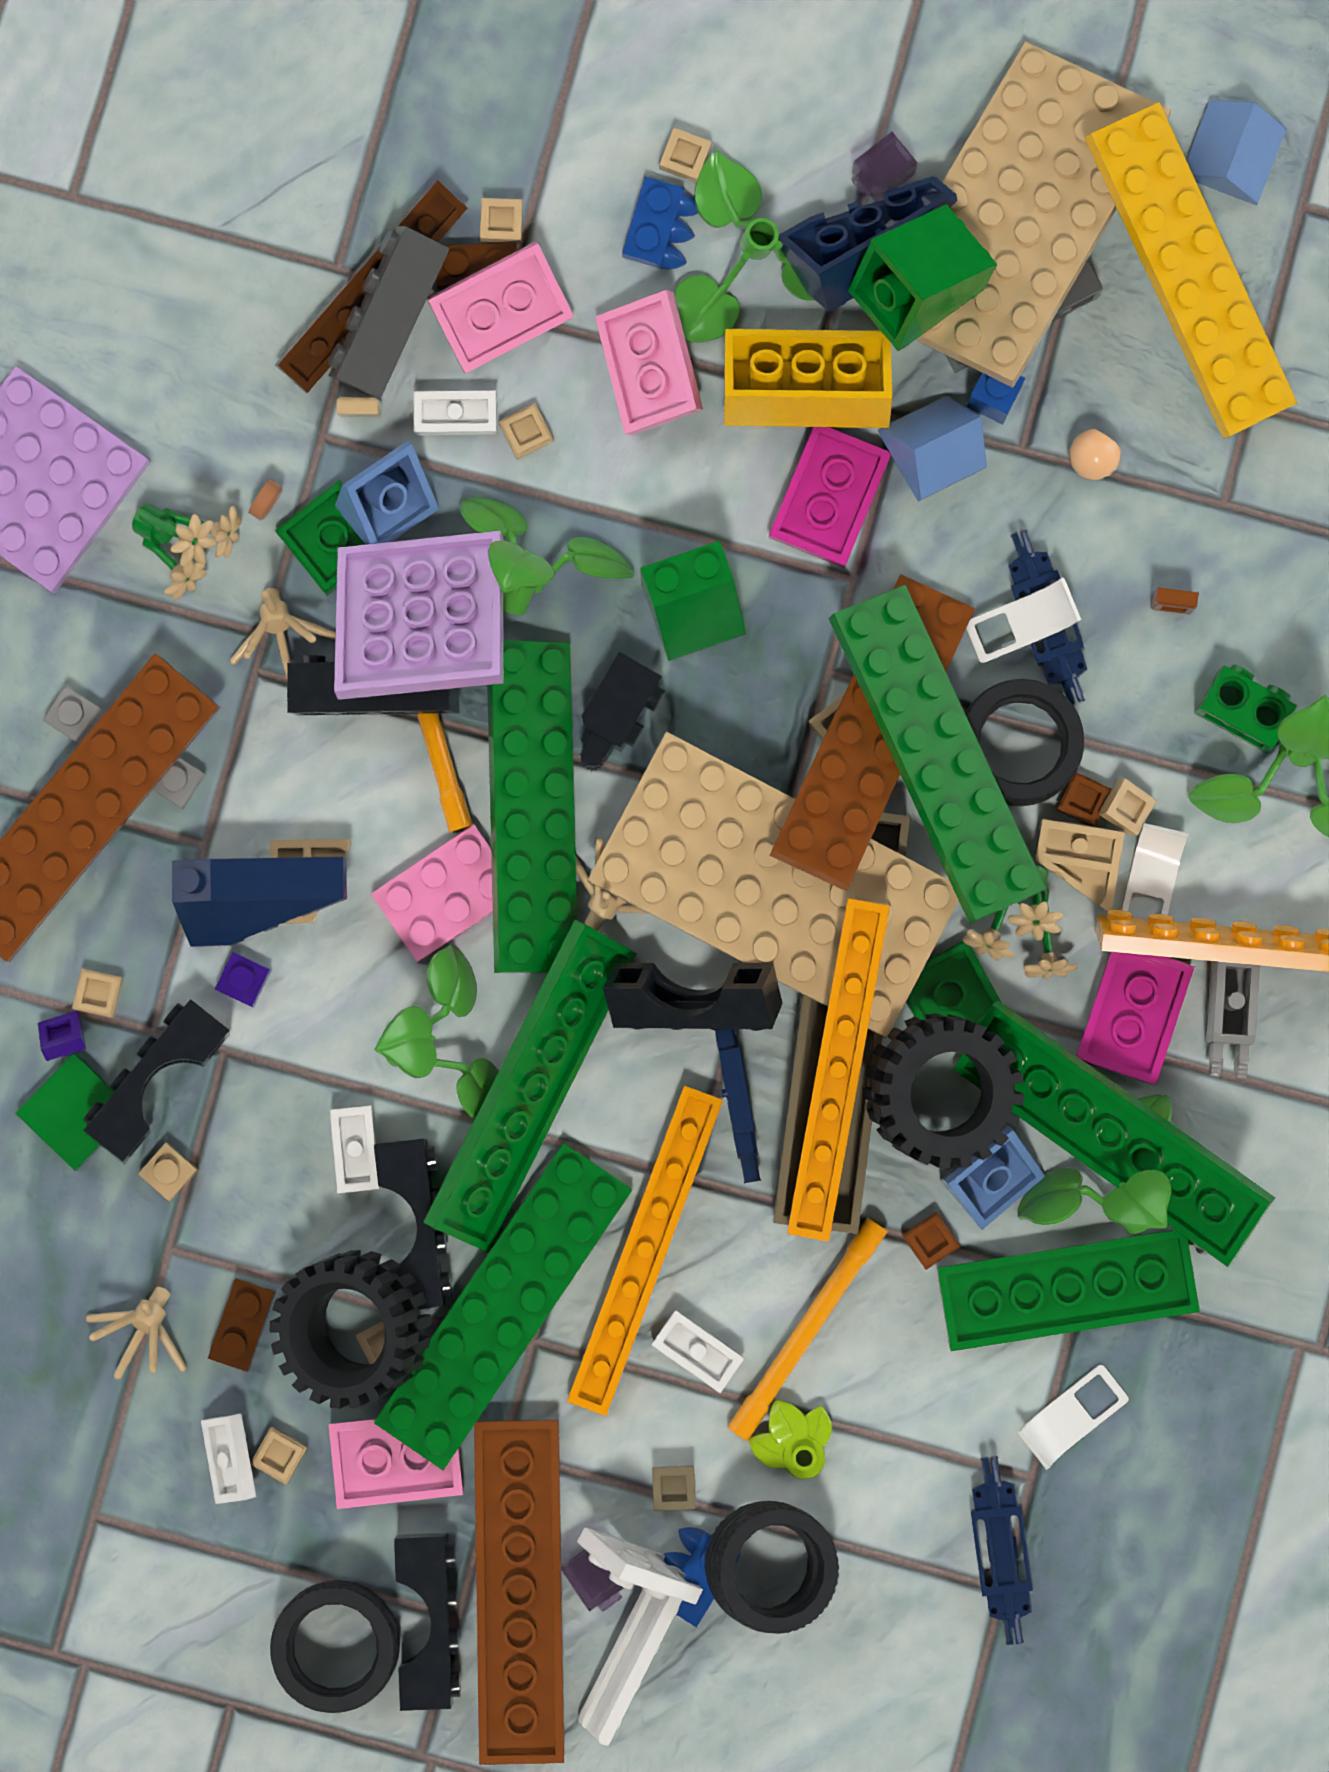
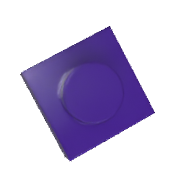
(243, 979)
(61, 1035)

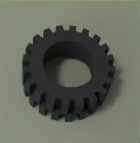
(895, 1075)
(307, 1343)

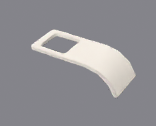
(1030, 618)
(1155, 864)
(1066, 1420)

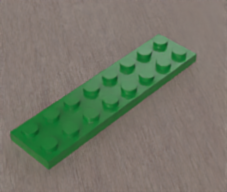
(937, 753)
(531, 806)
(528, 1089)
(1123, 1137)
(503, 1306)

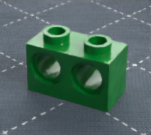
(1241, 718)

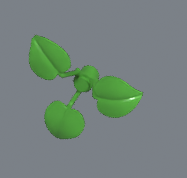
(721, 196)
(523, 572)
(1303, 741)
(408, 1036)
(1135, 1204)

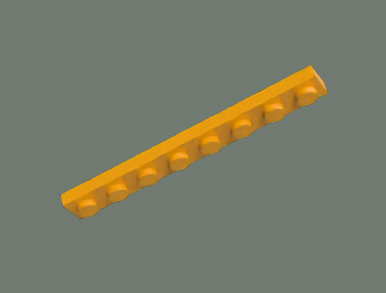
(838, 1069)
(645, 1251)

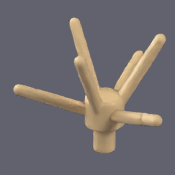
(276, 620)
(602, 903)
(146, 1319)

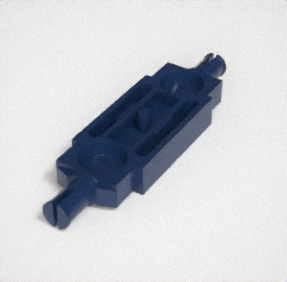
(1062, 658)
(738, 1102)
(1008, 1595)

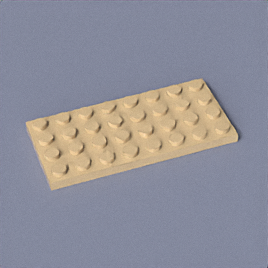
(1032, 203)
(700, 860)

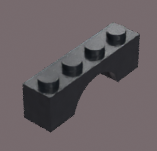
(645, 998)
(189, 1038)
(406, 1171)
(424, 1566)

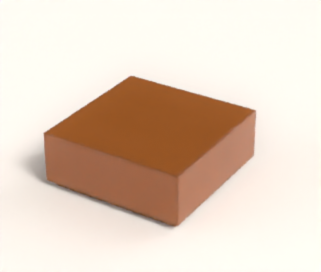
(1174, 601)
(1083, 799)
(930, 1240)

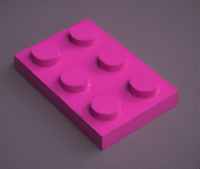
(830, 495)
(1135, 1014)

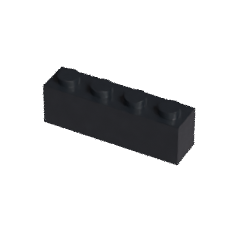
(312, 694)

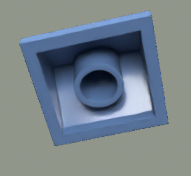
(1235, 149)
(936, 446)
(387, 497)
(996, 1182)

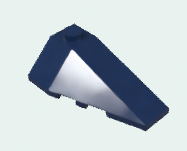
(830, 249)
(239, 897)

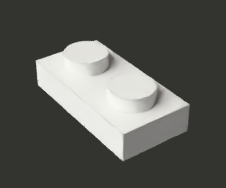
(455, 413)
(354, 1149)
(697, 1351)
(228, 1458)

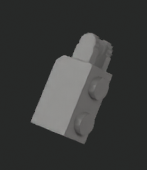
(1232, 1013)

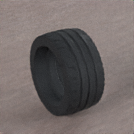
(1068, 725)
(815, 1589)
(288, 1670)

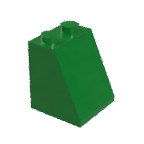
(920, 275)
(693, 600)

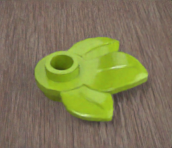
(790, 1434)

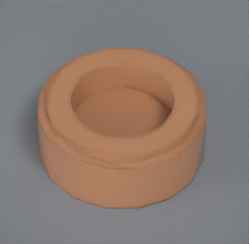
(265, 499)

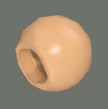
(1094, 455)

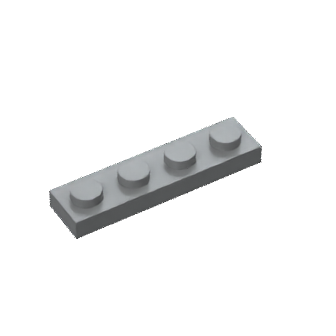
(76, 718)

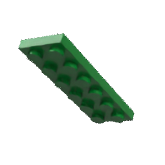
(1067, 1289)

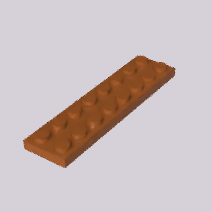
(854, 767)
(95, 795)
(519, 1592)

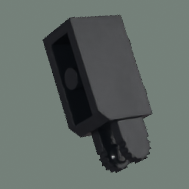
(617, 709)

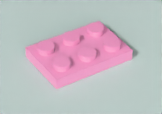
(500, 307)
(649, 362)
(440, 894)
(379, 1469)

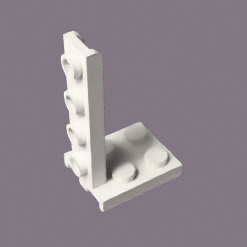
(641, 1636)

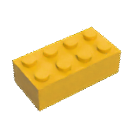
(807, 378)

